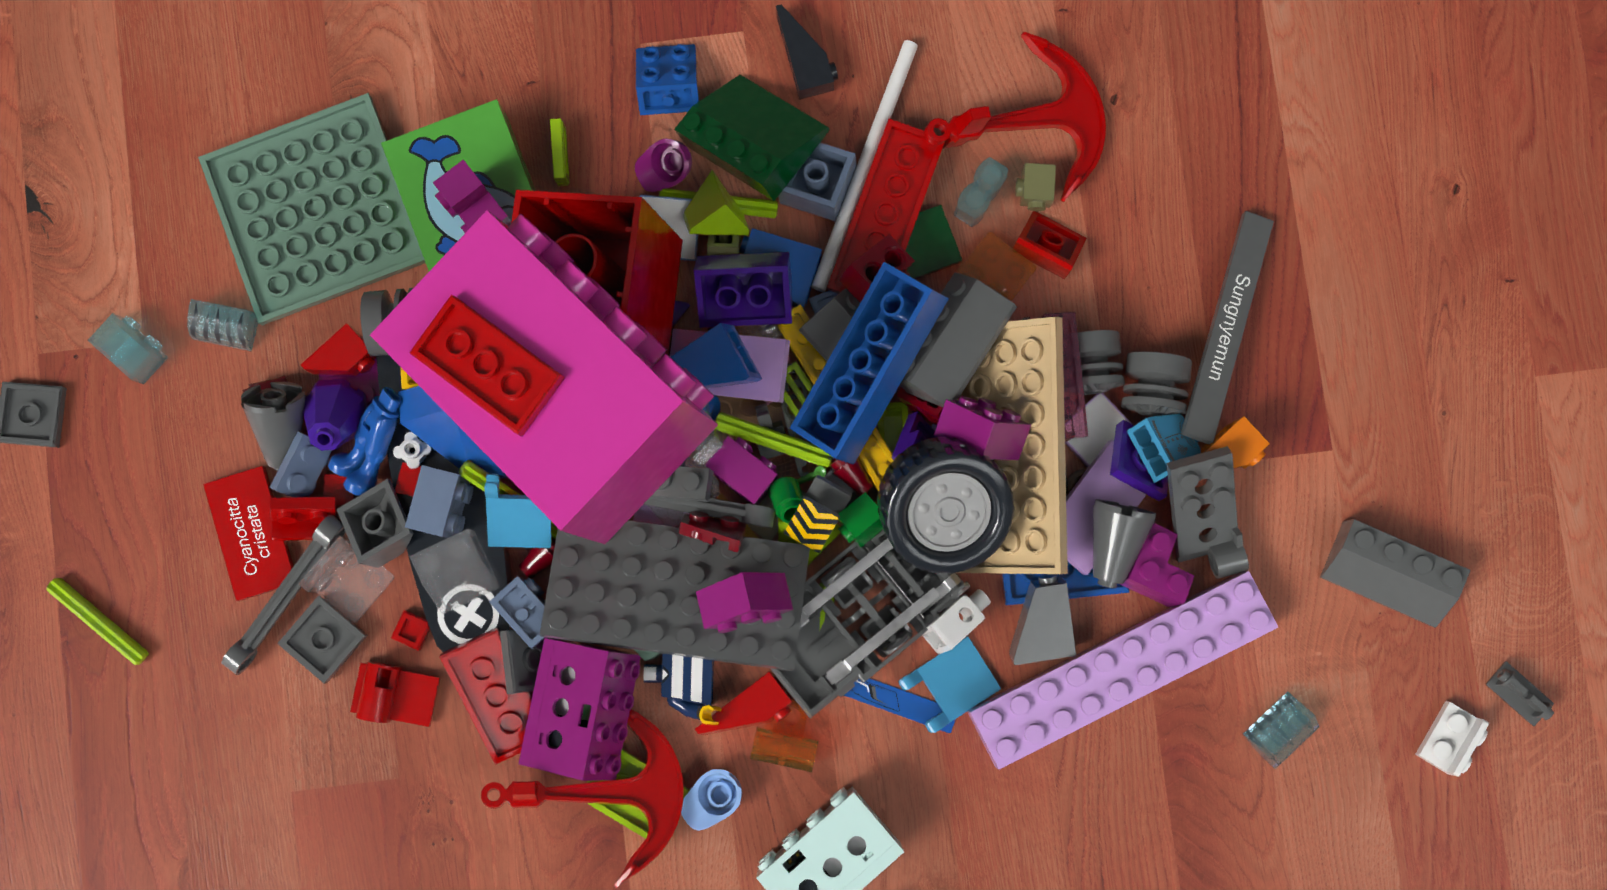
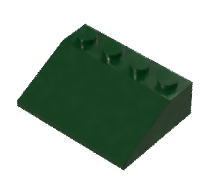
(751, 135)

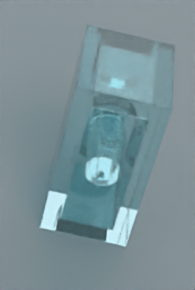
(128, 348)

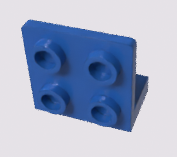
(666, 79)

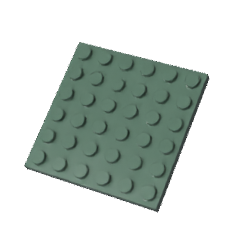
(312, 209)

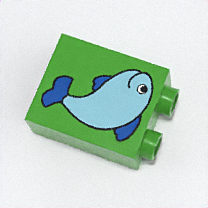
(423, 155)

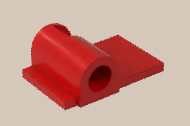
(389, 694)

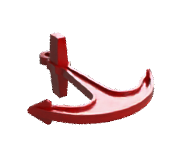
(1076, 112)
(654, 791)

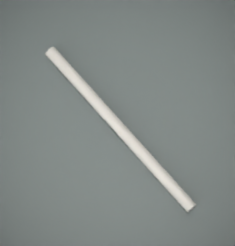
(864, 164)

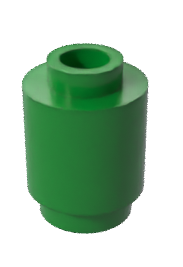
(786, 497)

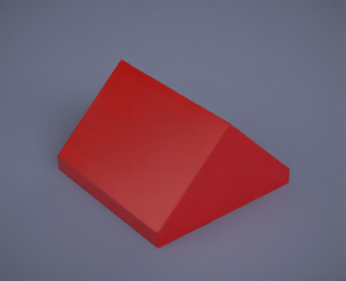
(1049, 244)

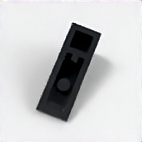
(807, 60)

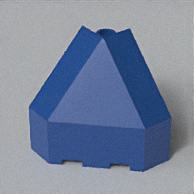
(440, 432)

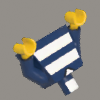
(686, 684)

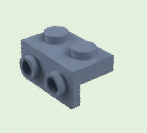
(300, 468)

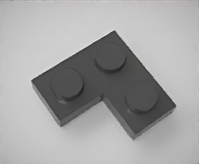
(687, 484)

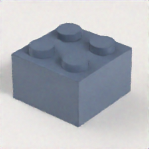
(821, 182)
(439, 502)

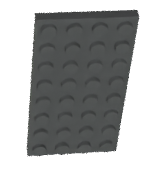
(644, 596)

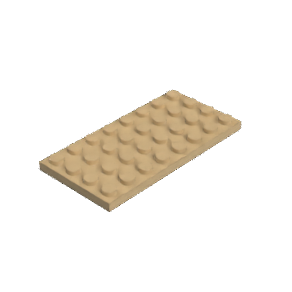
(1027, 377)

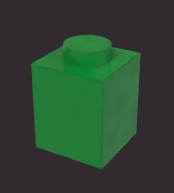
(860, 521)

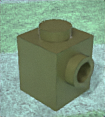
(1036, 186)

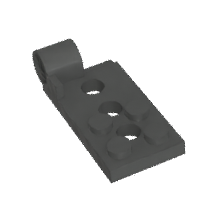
(1225, 539)

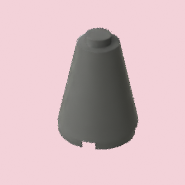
(274, 417)
(1118, 539)

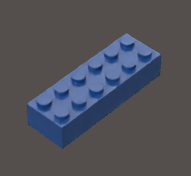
(868, 363)

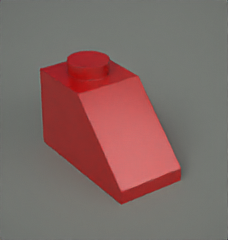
(340, 355)

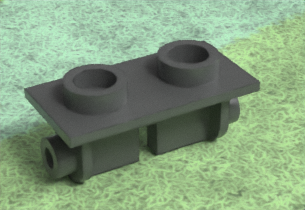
(1520, 694)

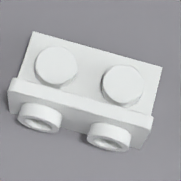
(1452, 739)

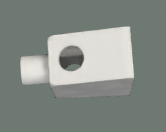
(949, 629)

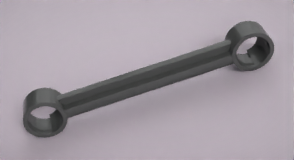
(718, 508)
(245, 649)

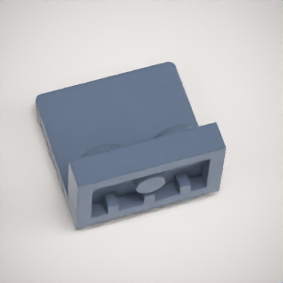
(522, 608)

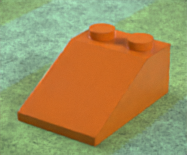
(1243, 441)

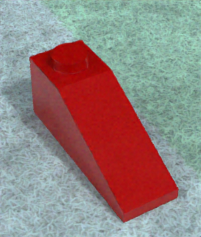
(754, 706)

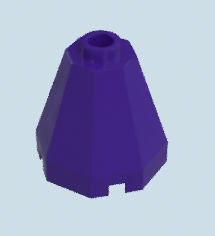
(333, 413)

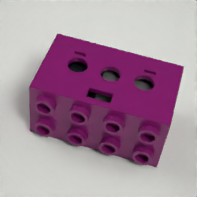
(580, 710)

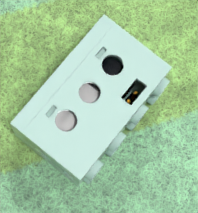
(834, 851)

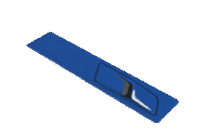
(896, 701)

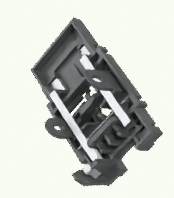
(833, 658)

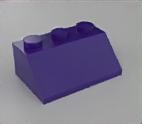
(744, 289)

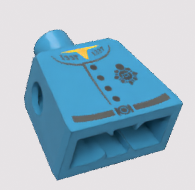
(1160, 441)

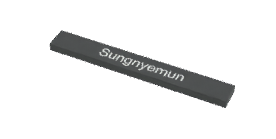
(1227, 328)

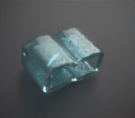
(977, 196)

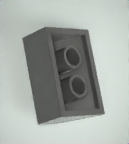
(830, 323)

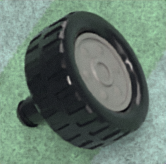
(945, 505)

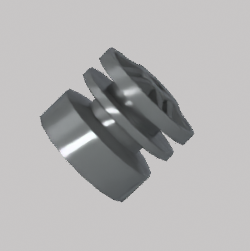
(373, 310)
(1095, 350)
(1156, 383)

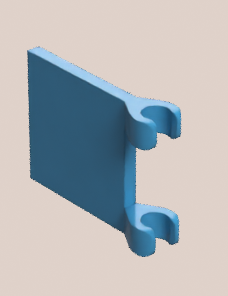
(514, 519)
(955, 680)

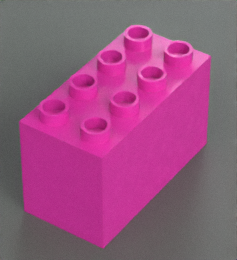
(616, 416)

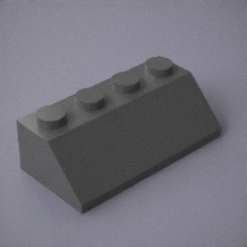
(957, 340)
(1394, 573)

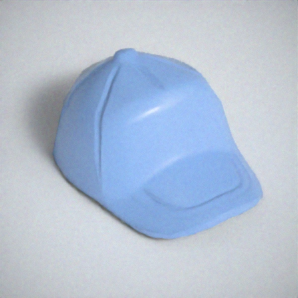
(711, 799)

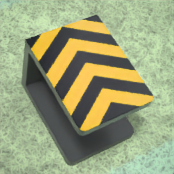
(818, 513)

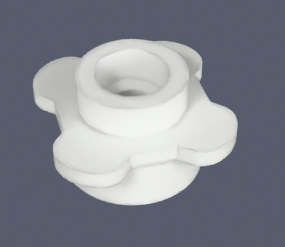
(412, 459)

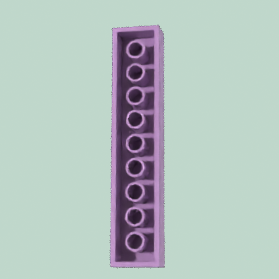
(1122, 669)

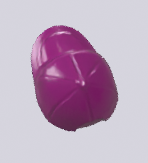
(663, 165)

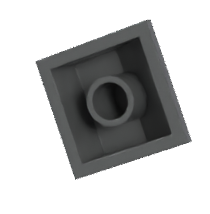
(376, 525)

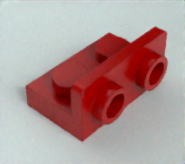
(299, 516)

